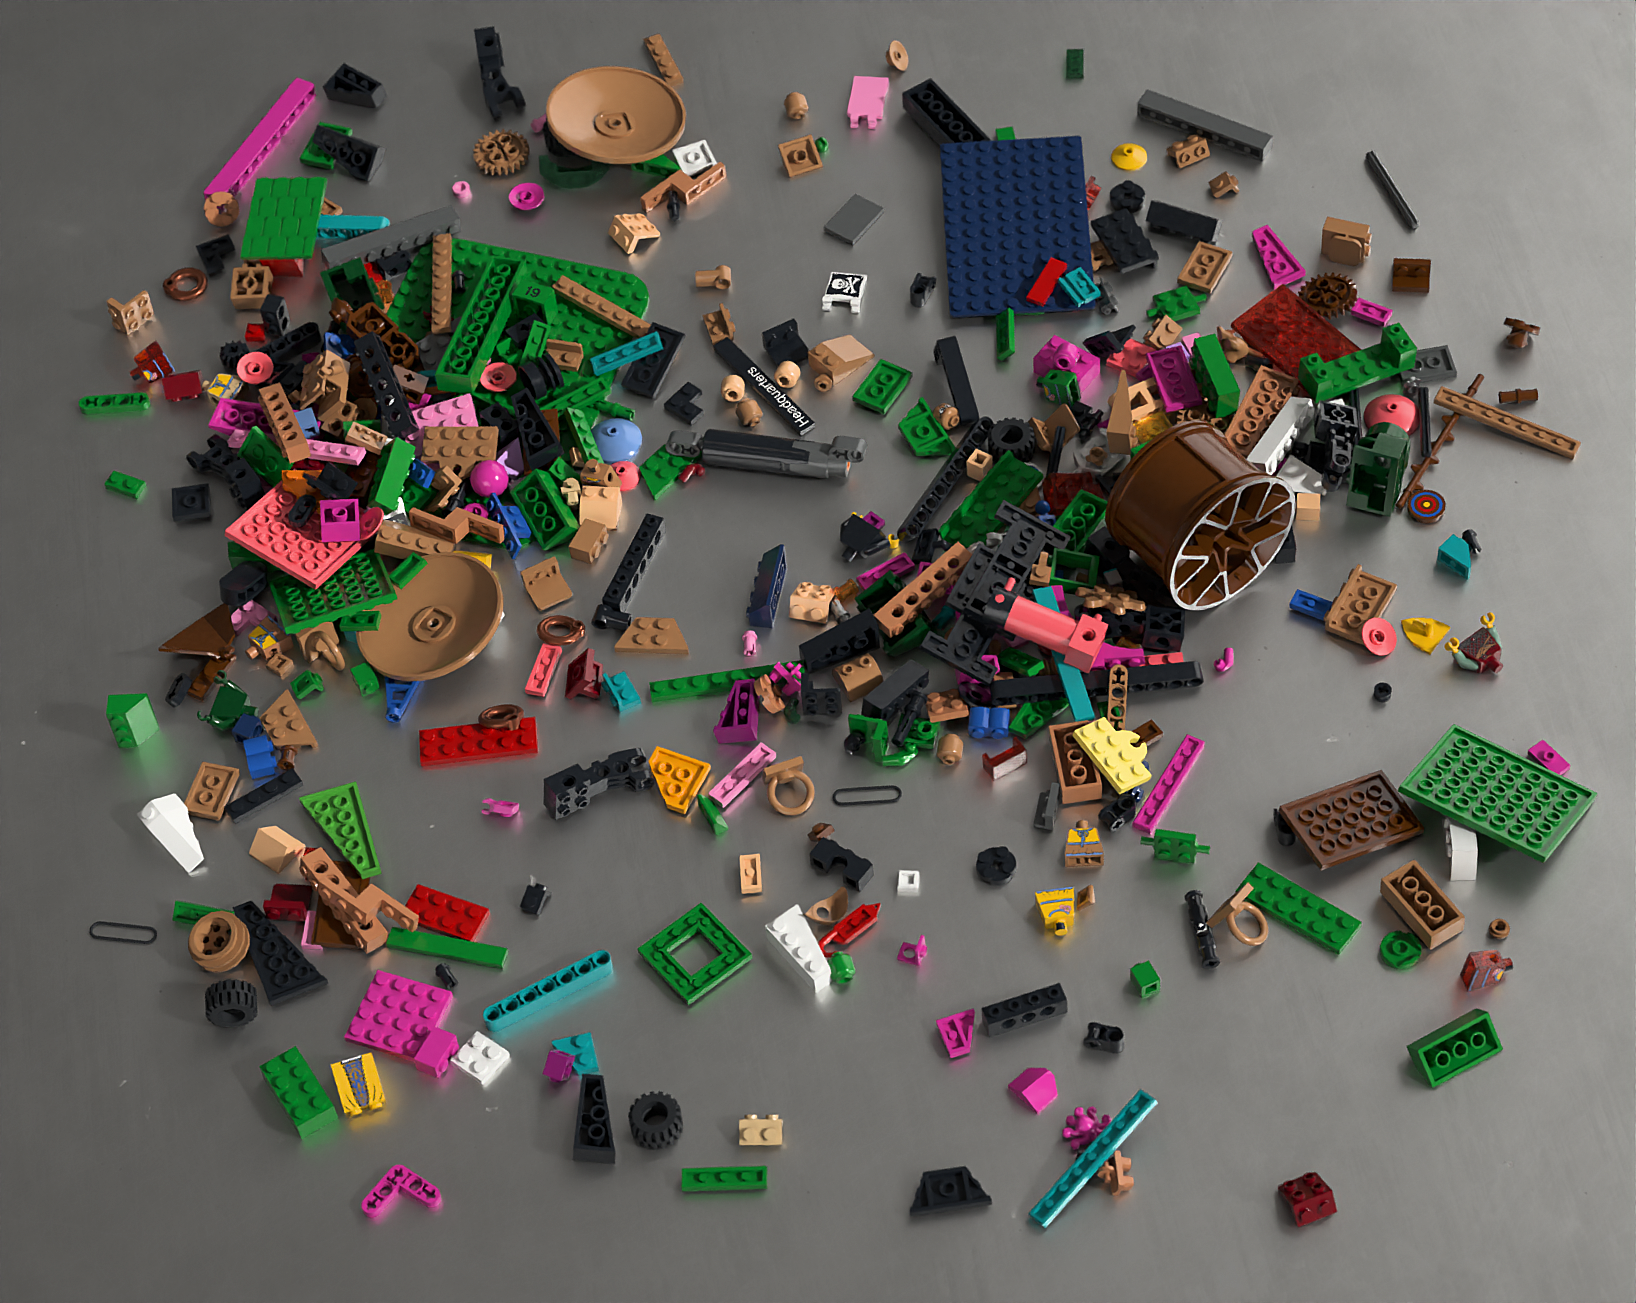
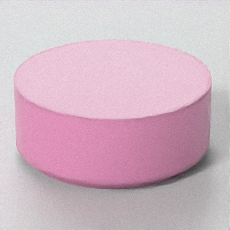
(461, 189)

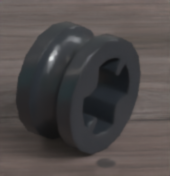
(1380, 687)

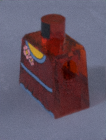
(152, 364)
(1484, 969)

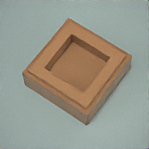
(279, 664)

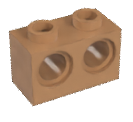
(336, 420)

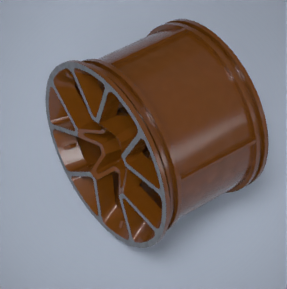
(1199, 514)

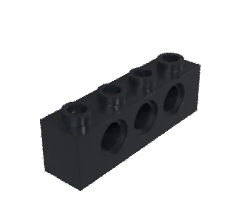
(1024, 1010)

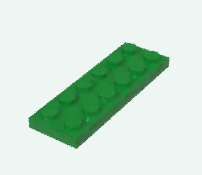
(1300, 909)

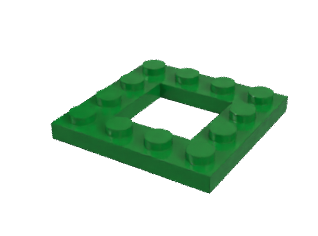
(692, 987)

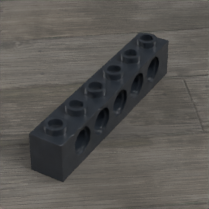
(406, 424)
(635, 563)

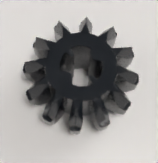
(232, 353)

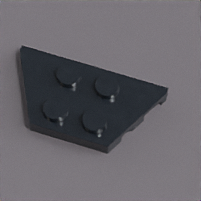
(948, 1191)

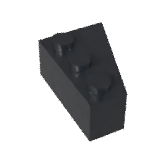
(354, 87)

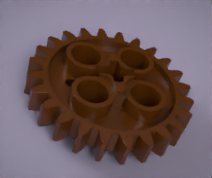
(1329, 294)

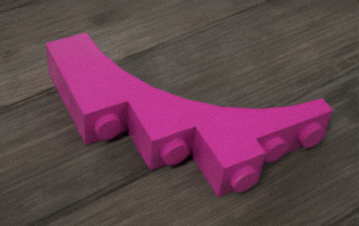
(1108, 654)

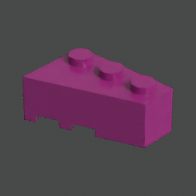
(740, 715)

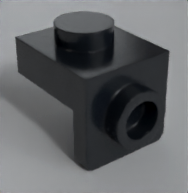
(534, 898)

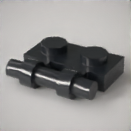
(1083, 413)

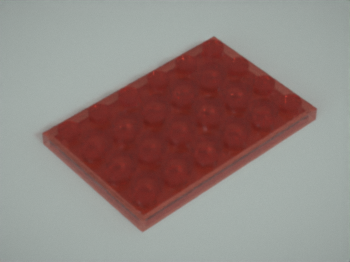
(1290, 329)

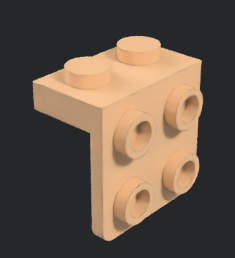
(629, 228)
(811, 602)

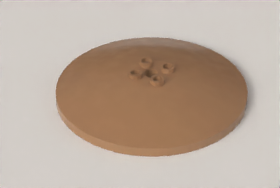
(642, 106)
(448, 591)

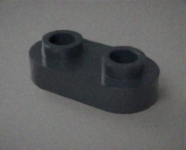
(302, 512)

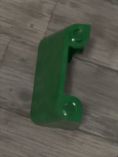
(880, 594)

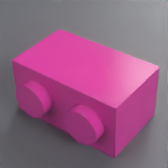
(436, 1052)

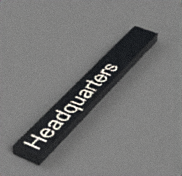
(764, 386)

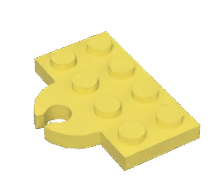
(1114, 754)

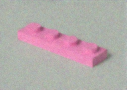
(742, 775)

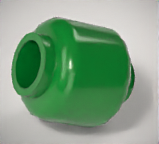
(841, 967)

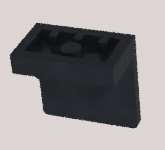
(1108, 342)
(785, 343)
(332, 482)
(819, 700)

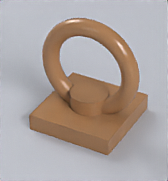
(318, 642)
(783, 773)
(1232, 908)

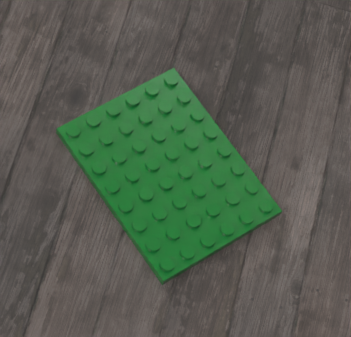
(1498, 793)

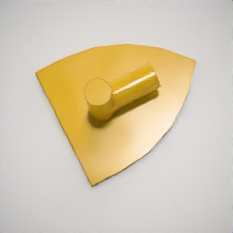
(1424, 632)

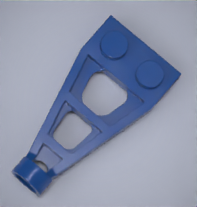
(396, 708)

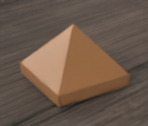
(1085, 897)

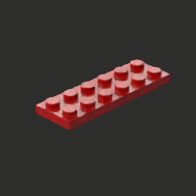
(476, 742)

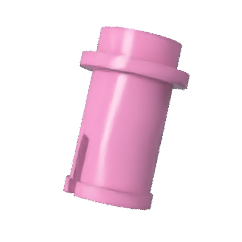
(537, 124)
(749, 638)

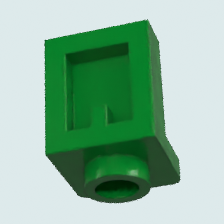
(306, 683)

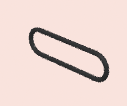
(867, 788)
(123, 925)

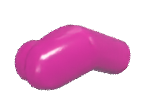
(1225, 663)

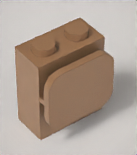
(1345, 241)

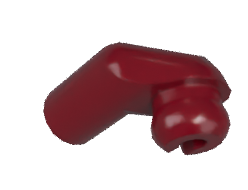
(691, 469)

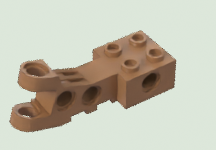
(250, 285)

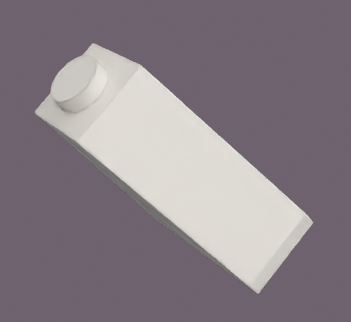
(1301, 477)

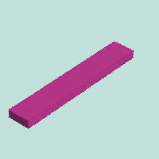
(1168, 784)

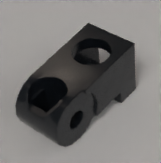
(394, 265)

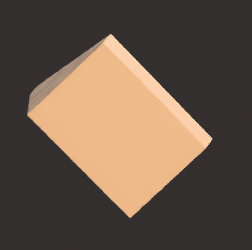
(275, 848)

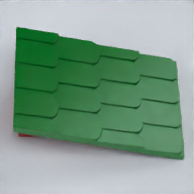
(284, 223)

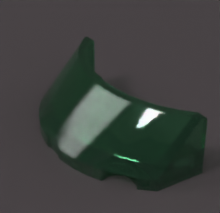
(572, 177)

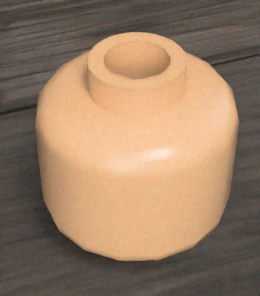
(787, 374)
(732, 388)

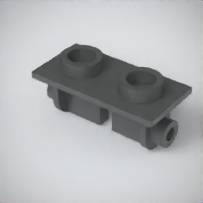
(1109, 301)

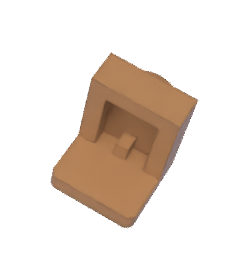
(1223, 184)

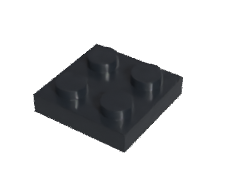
(191, 502)

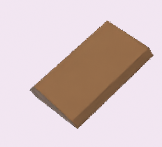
(800, 156)

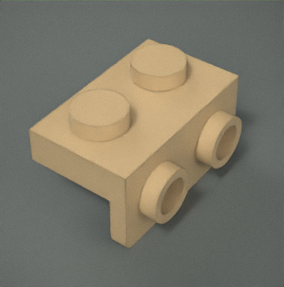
(760, 1131)

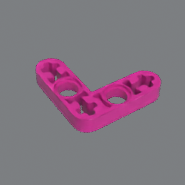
(401, 1183)

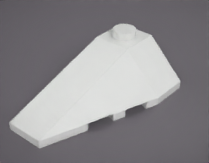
(170, 824)

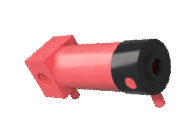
(1075, 639)

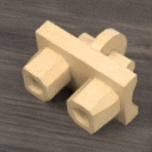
(571, 493)

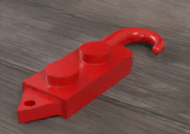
(851, 926)

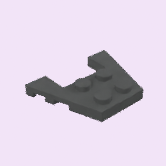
(434, 346)

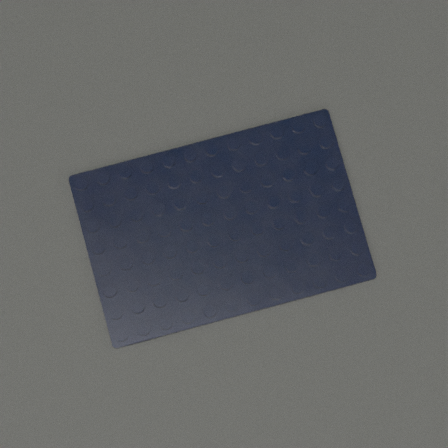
(1007, 216)

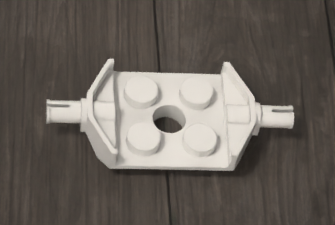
(1084, 466)

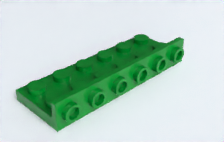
(975, 518)

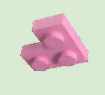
(249, 614)

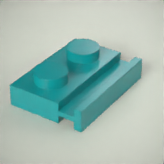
(1079, 287)

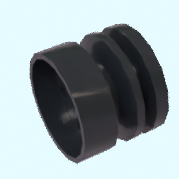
(543, 375)

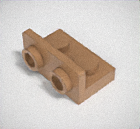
(718, 325)
(566, 354)

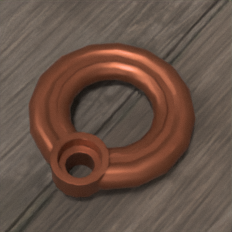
(170, 285)
(577, 630)
(510, 721)

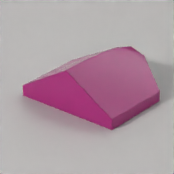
(1035, 1088)

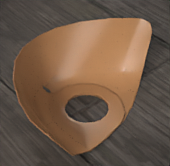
(835, 905)

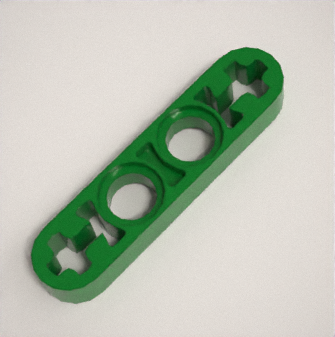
(114, 400)

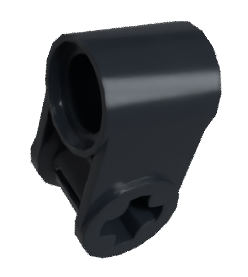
(921, 289)
(1116, 815)
(1284, 833)
(1103, 1038)

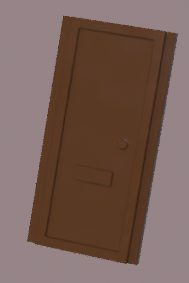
(329, 930)

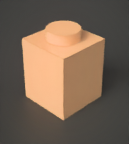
(979, 465)
(1307, 506)

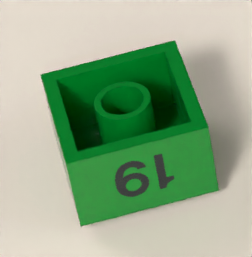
(535, 298)

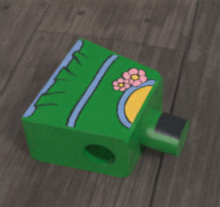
(1060, 387)

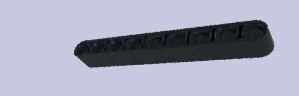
(940, 484)

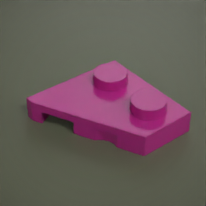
(957, 1032)

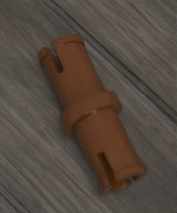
(1518, 396)

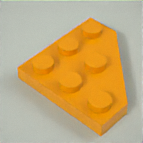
(677, 777)

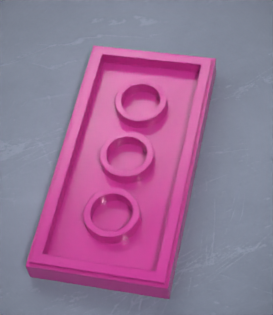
(1173, 378)

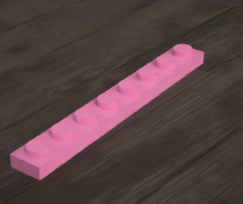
(318, 449)

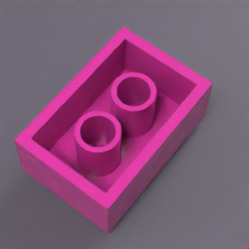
(1086, 368)

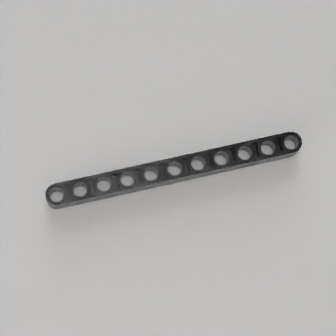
(1096, 683)

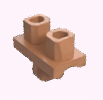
(1113, 1173)

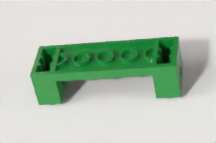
(1389, 357)

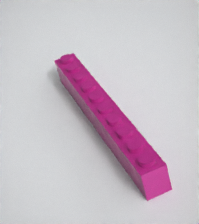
(262, 139)

